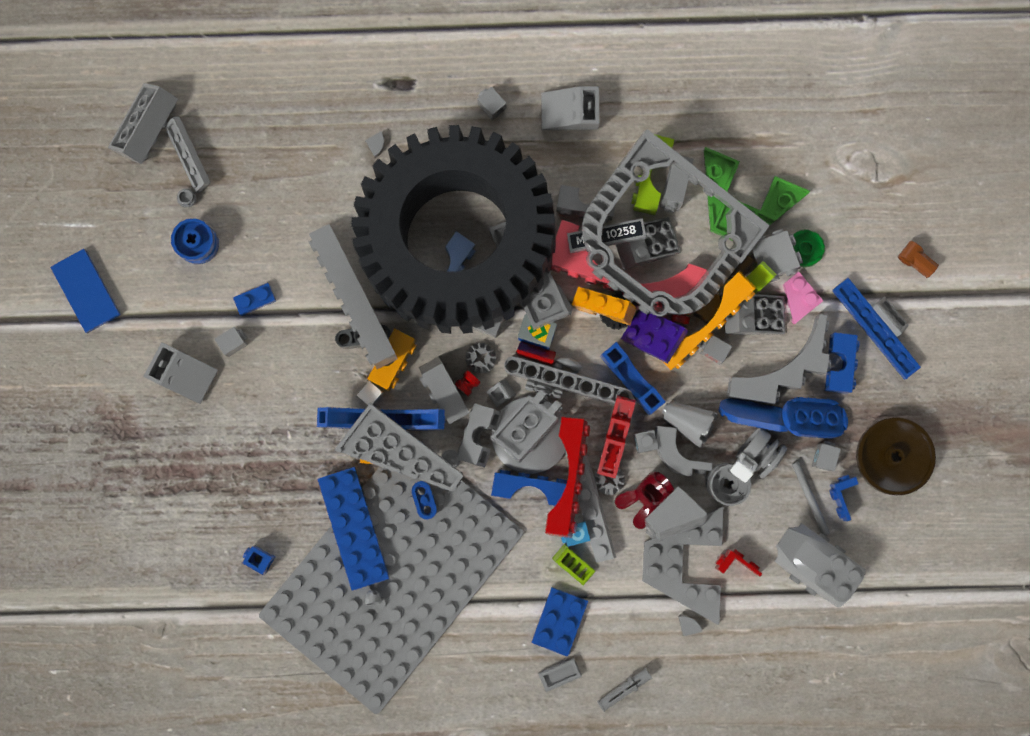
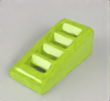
(562, 553)

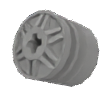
(762, 452)
(735, 493)

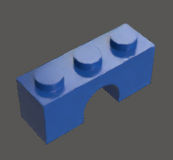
(845, 347)

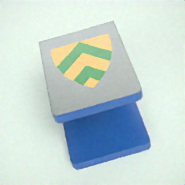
(540, 337)

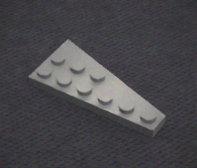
(390, 446)

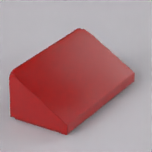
(536, 353)

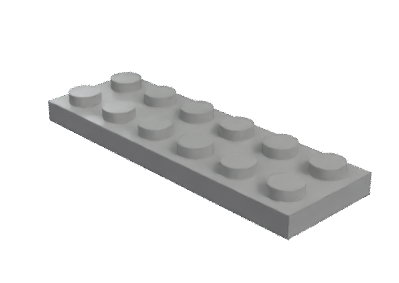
(546, 304)

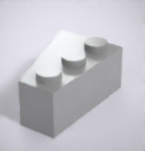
(443, 390)

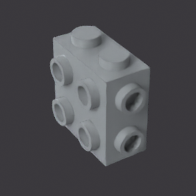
(778, 253)

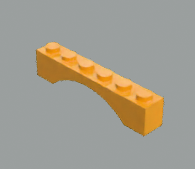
(734, 293)

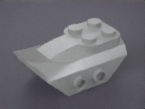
(818, 565)

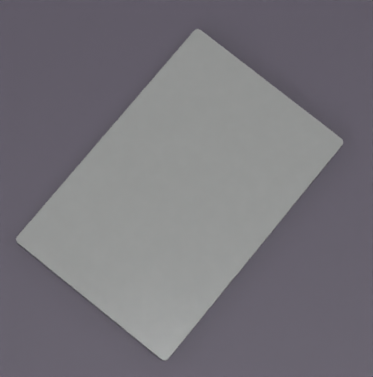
(432, 576)

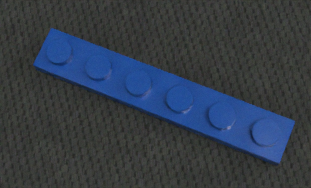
(876, 328)

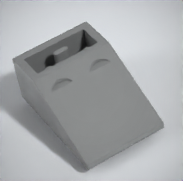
(571, 109)
(658, 245)
(758, 316)
(180, 373)

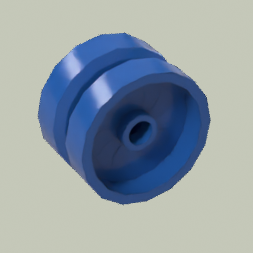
(195, 230)

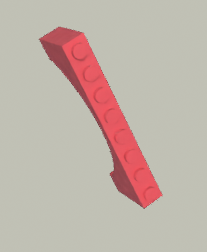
(576, 266)

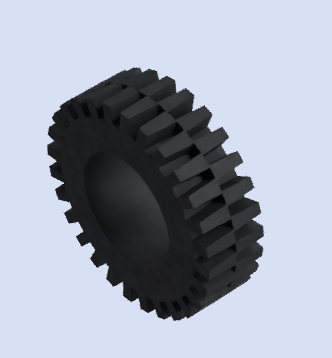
(444, 167)

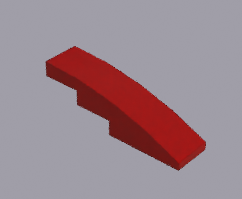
(616, 437)

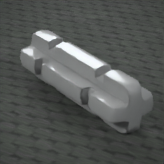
(555, 392)

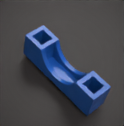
(625, 371)
(506, 485)

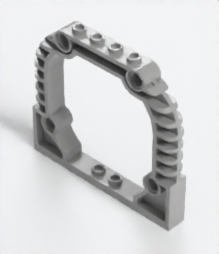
(742, 227)

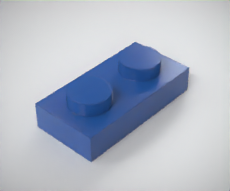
(254, 299)

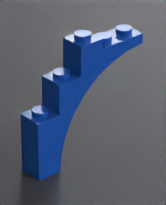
(408, 419)

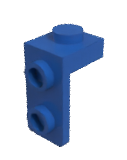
(843, 483)

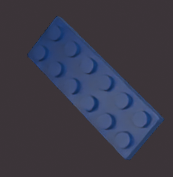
(353, 528)

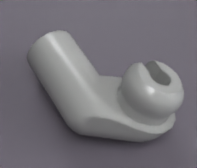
(568, 362)

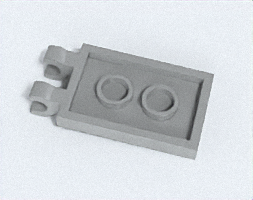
(527, 426)

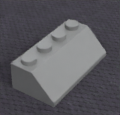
(143, 123)

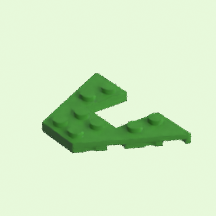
(779, 198)

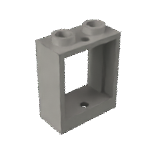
(675, 188)

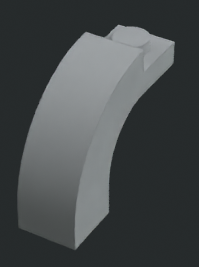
(672, 458)

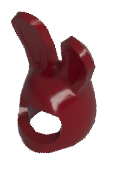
(650, 492)

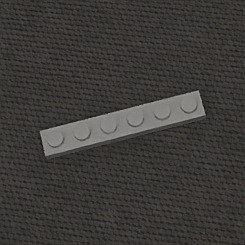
(594, 516)

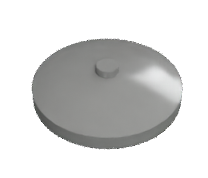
(543, 455)

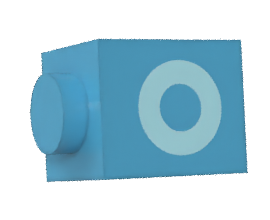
(579, 537)

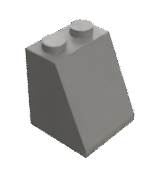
(674, 516)

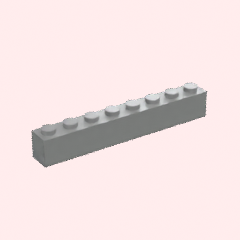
(354, 299)

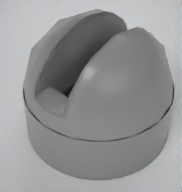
(372, 597)

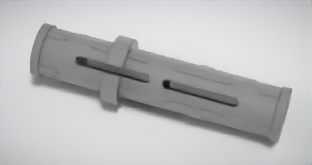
(606, 703)

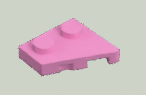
(800, 297)

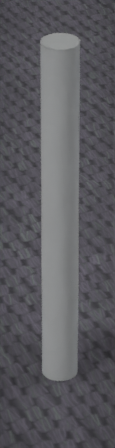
(810, 498)

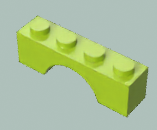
(647, 197)

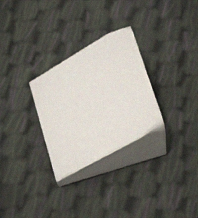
(370, 393)
(744, 467)

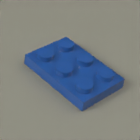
(559, 621)

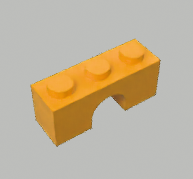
(612, 307)
(387, 375)

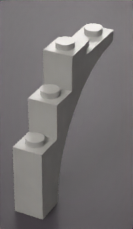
(810, 359)

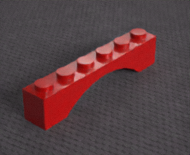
(562, 517)

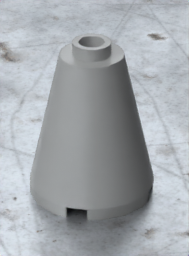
(690, 421)

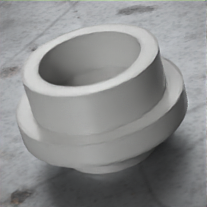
(186, 198)

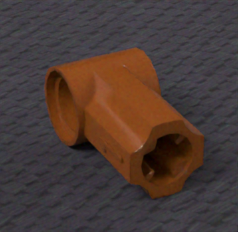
(913, 256)

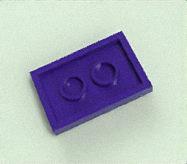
(654, 335)

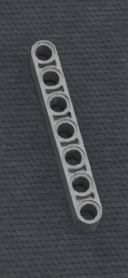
(559, 374)

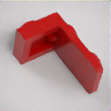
(724, 561)

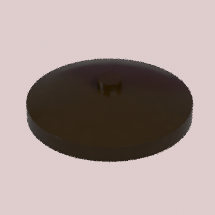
(896, 456)

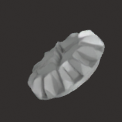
(479, 367)
(609, 489)

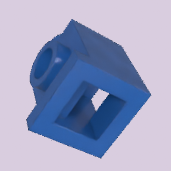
(250, 559)

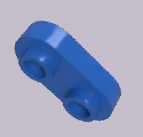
(426, 499)

